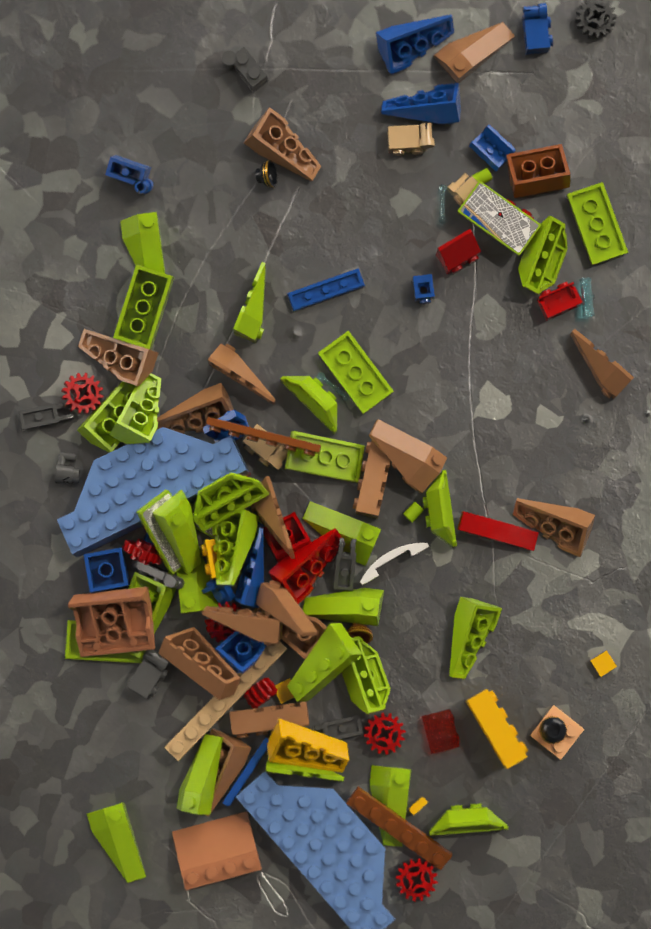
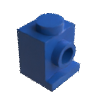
(426, 282)

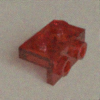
(441, 731)

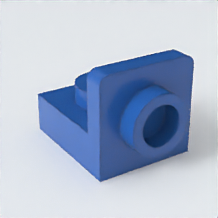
(221, 593)

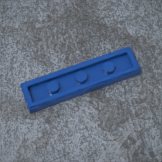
(326, 290)
(246, 773)

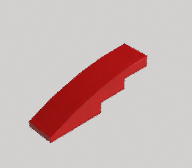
(497, 531)

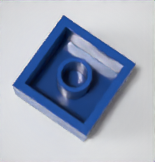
(106, 570)

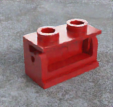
(559, 301)

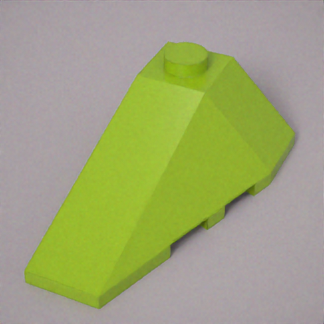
(250, 318)
(139, 417)
(103, 419)
(178, 527)
(349, 528)
(232, 545)
(160, 599)
(199, 783)

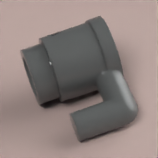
(65, 473)

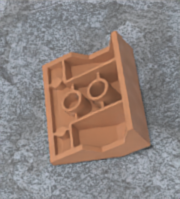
(113, 621)
(216, 850)

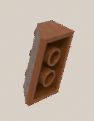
(538, 171)

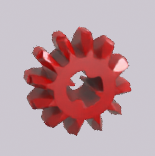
(260, 693)

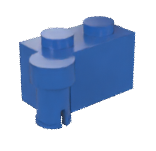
(536, 29)
(130, 172)

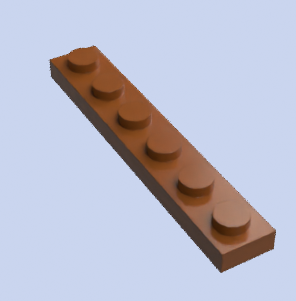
(271, 439)
(399, 828)

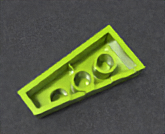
(324, 663)

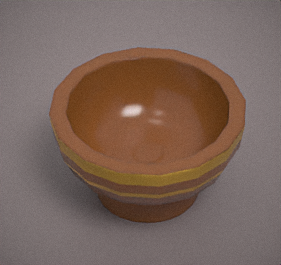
(360, 630)

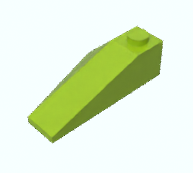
(143, 240)
(191, 595)
(354, 606)
(471, 626)
(302, 771)
(391, 788)
(115, 834)

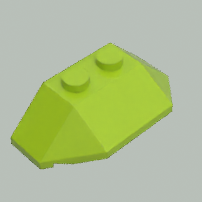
(543, 256)
(315, 398)
(226, 498)
(440, 510)
(367, 679)
(467, 820)

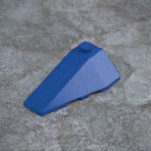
(408, 41)
(434, 106)
(252, 572)
(240, 651)

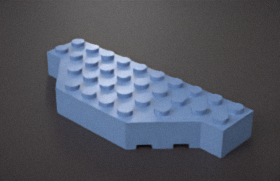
(138, 473)
(325, 845)

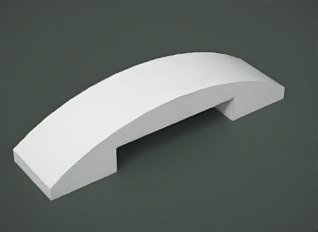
(413, 549)

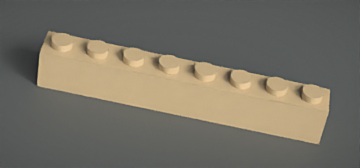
(215, 708)

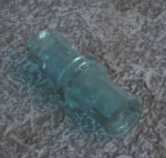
(587, 297)

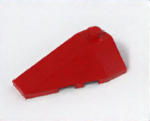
(300, 573)

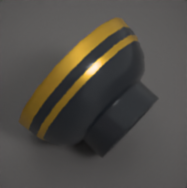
(267, 174)
(553, 730)

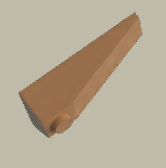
(279, 144)
(123, 359)
(230, 364)
(608, 374)
(193, 412)
(562, 524)

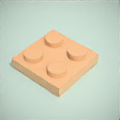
(573, 732)

